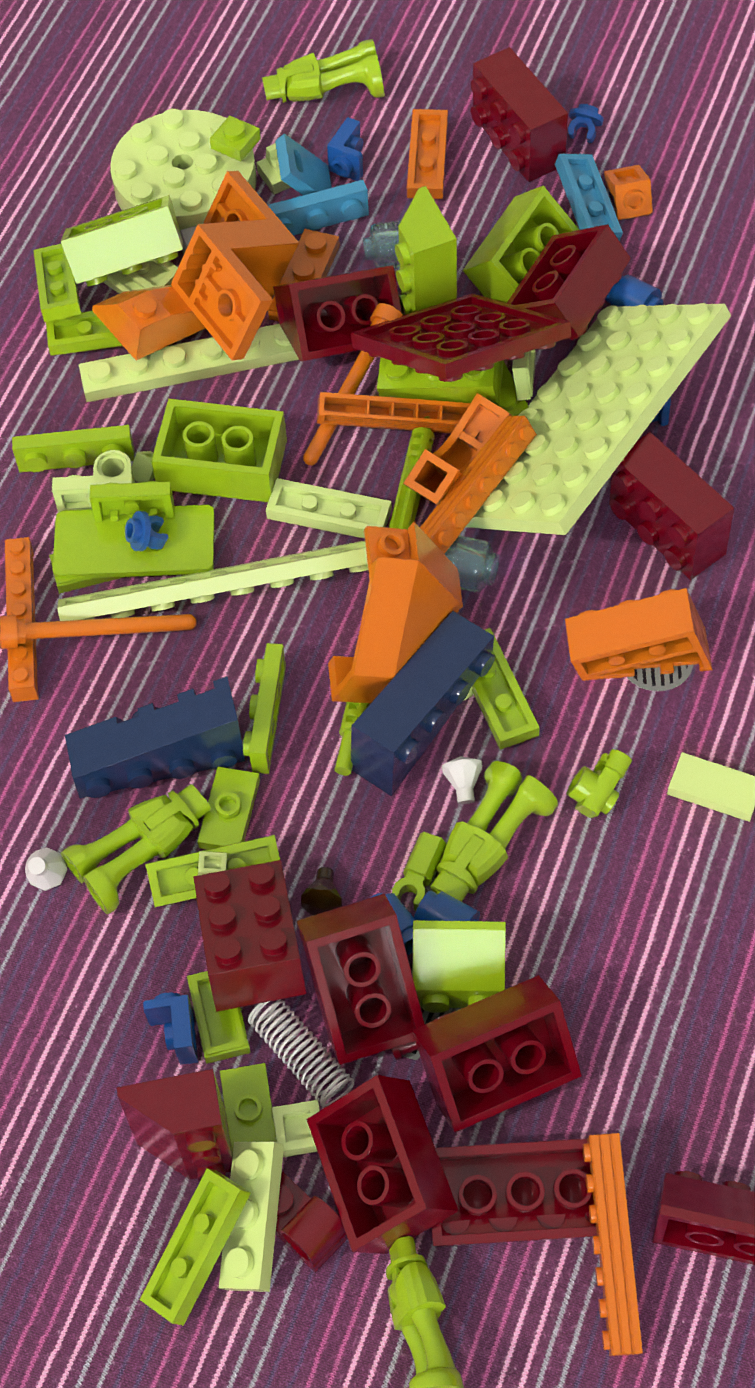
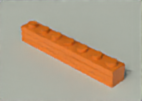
(388, 412)
(478, 481)
(21, 602)
(613, 1245)

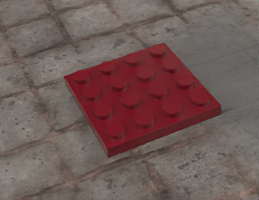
(461, 336)

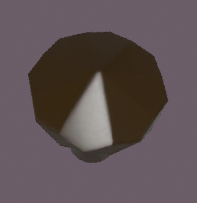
(321, 894)

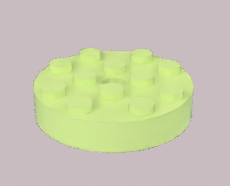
(175, 159)

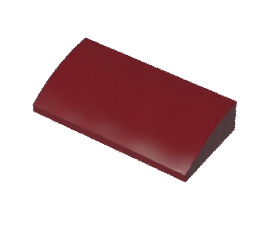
(516, 1193)

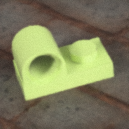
(74, 490)

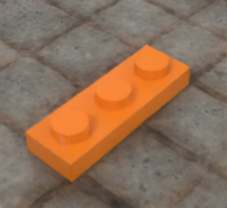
(427, 152)
(310, 261)

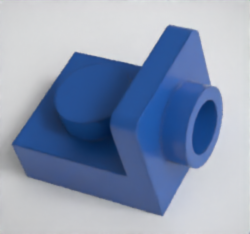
(345, 151)
(179, 1024)

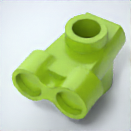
(596, 787)

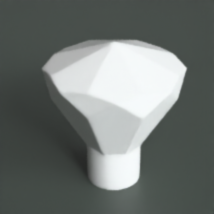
(463, 775)
(45, 869)

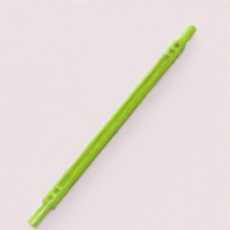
(402, 517)

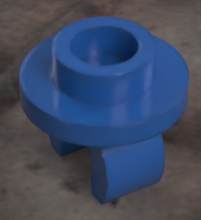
(587, 117)
(142, 530)

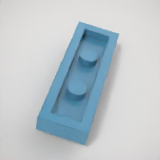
(586, 192)
(323, 207)

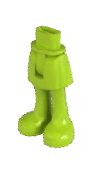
(310, 78)
(160, 825)
(474, 854)
(415, 1311)

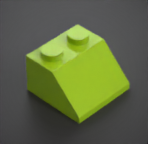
(457, 962)

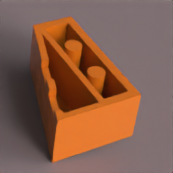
(638, 635)

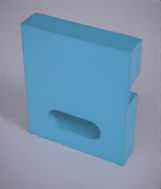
(300, 167)

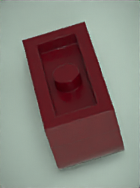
(307, 1225)

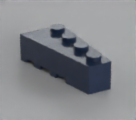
(419, 702)
(157, 743)

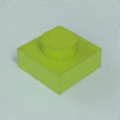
(235, 138)

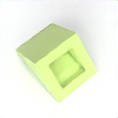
(142, 467)
(211, 862)

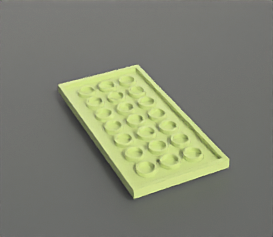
(597, 411)

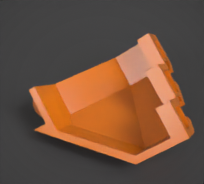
(405, 602)

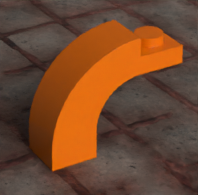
(439, 470)

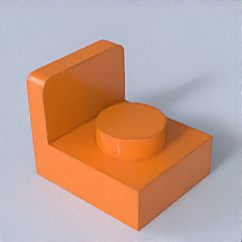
(630, 191)

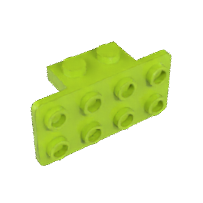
(94, 540)

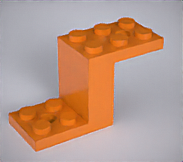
(234, 265)

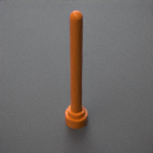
(382, 313)
(16, 631)

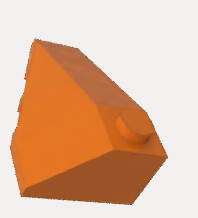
(147, 319)

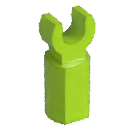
(420, 867)

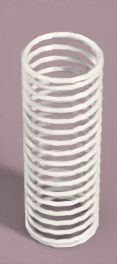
(272, 1015)

